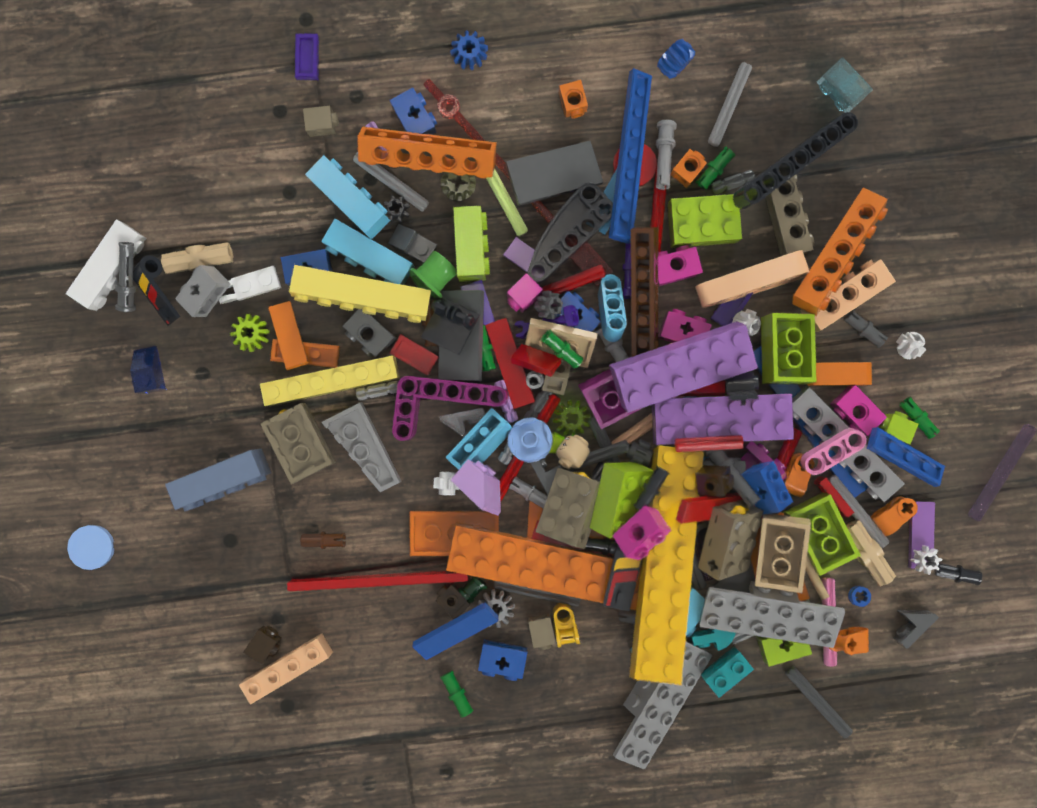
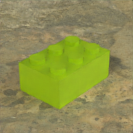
(704, 221)
(471, 243)
(788, 348)
(617, 493)
(829, 537)

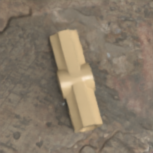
(195, 256)
(871, 554)

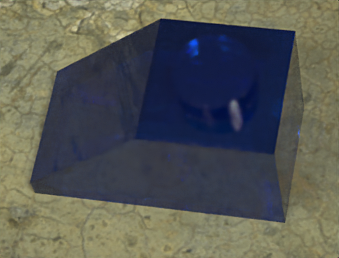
(147, 371)

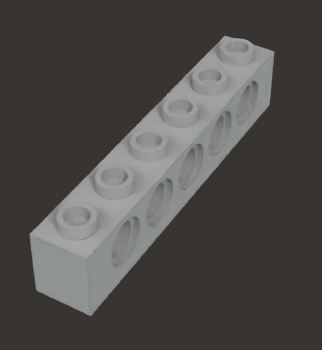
(888, 481)

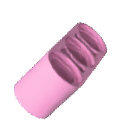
(844, 451)

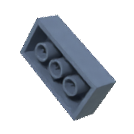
(214, 480)

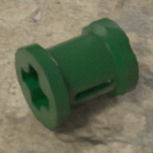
(472, 588)

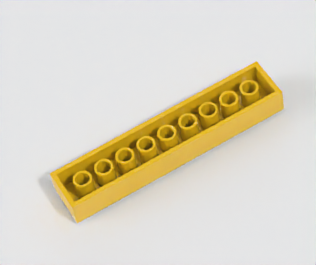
(666, 576)

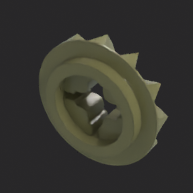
(464, 191)

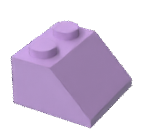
(479, 485)

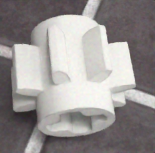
(749, 319)
(911, 345)
(444, 483)
(919, 559)

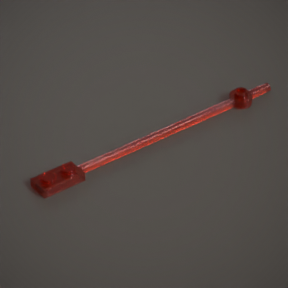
(586, 256)

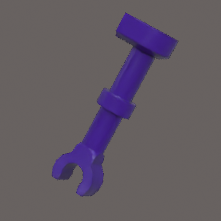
(627, 275)
(570, 318)

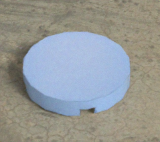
(530, 439)
(90, 547)

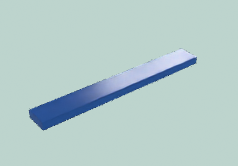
(630, 156)
(842, 473)

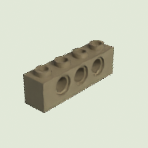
(783, 223)

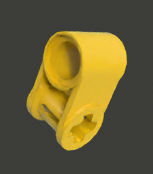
(565, 628)

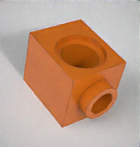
(569, 90)
(684, 176)

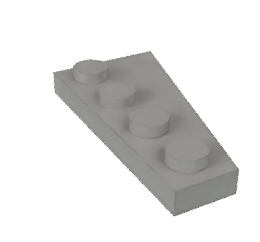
(360, 439)

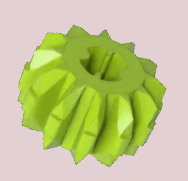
(258, 334)

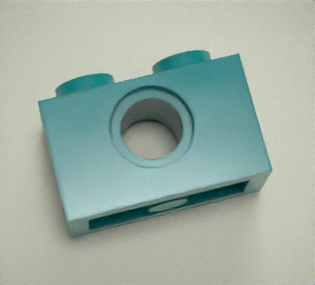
(726, 671)

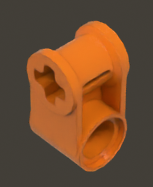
(797, 477)
(891, 517)
(852, 641)

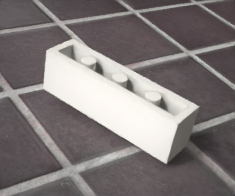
(102, 268)

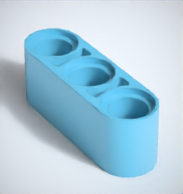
(611, 317)

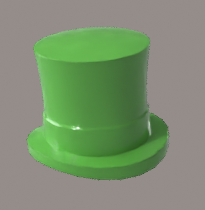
(433, 274)

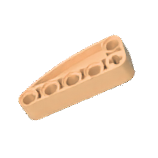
(753, 279)

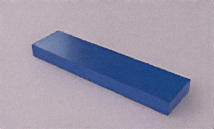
(905, 457)
(455, 631)

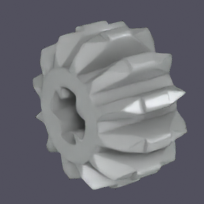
(503, 602)

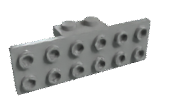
(771, 615)
(656, 708)

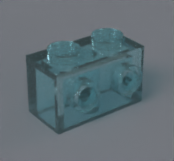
(844, 85)

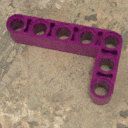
(441, 393)

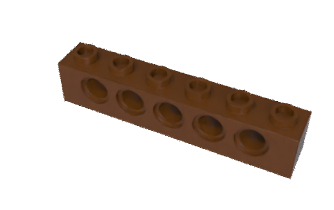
(644, 289)

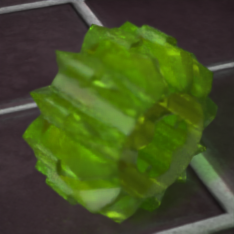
(572, 410)

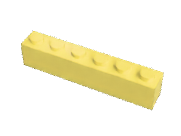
(359, 293)
(329, 381)

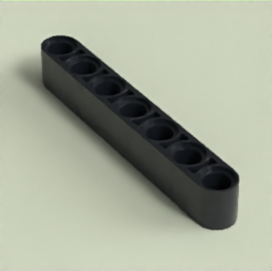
(803, 153)

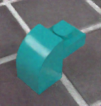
(719, 638)

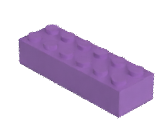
(683, 366)
(759, 420)

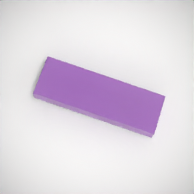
(921, 529)

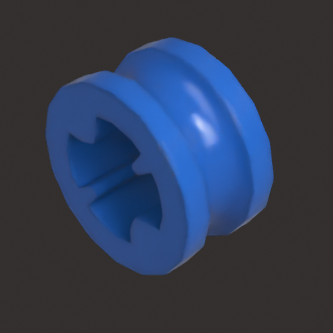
(861, 603)

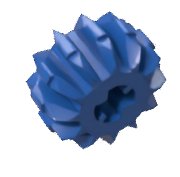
(460, 50)
(676, 58)

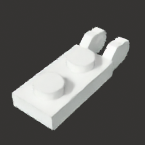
(252, 284)

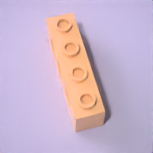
(878, 279)
(286, 668)

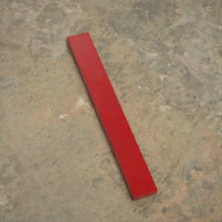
(375, 580)

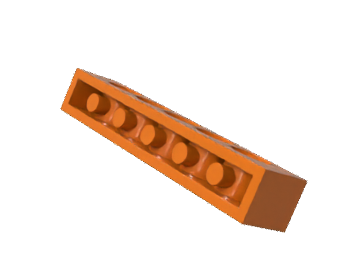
(438, 146)
(865, 204)

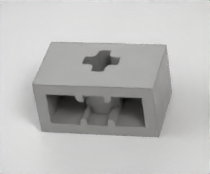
(202, 291)

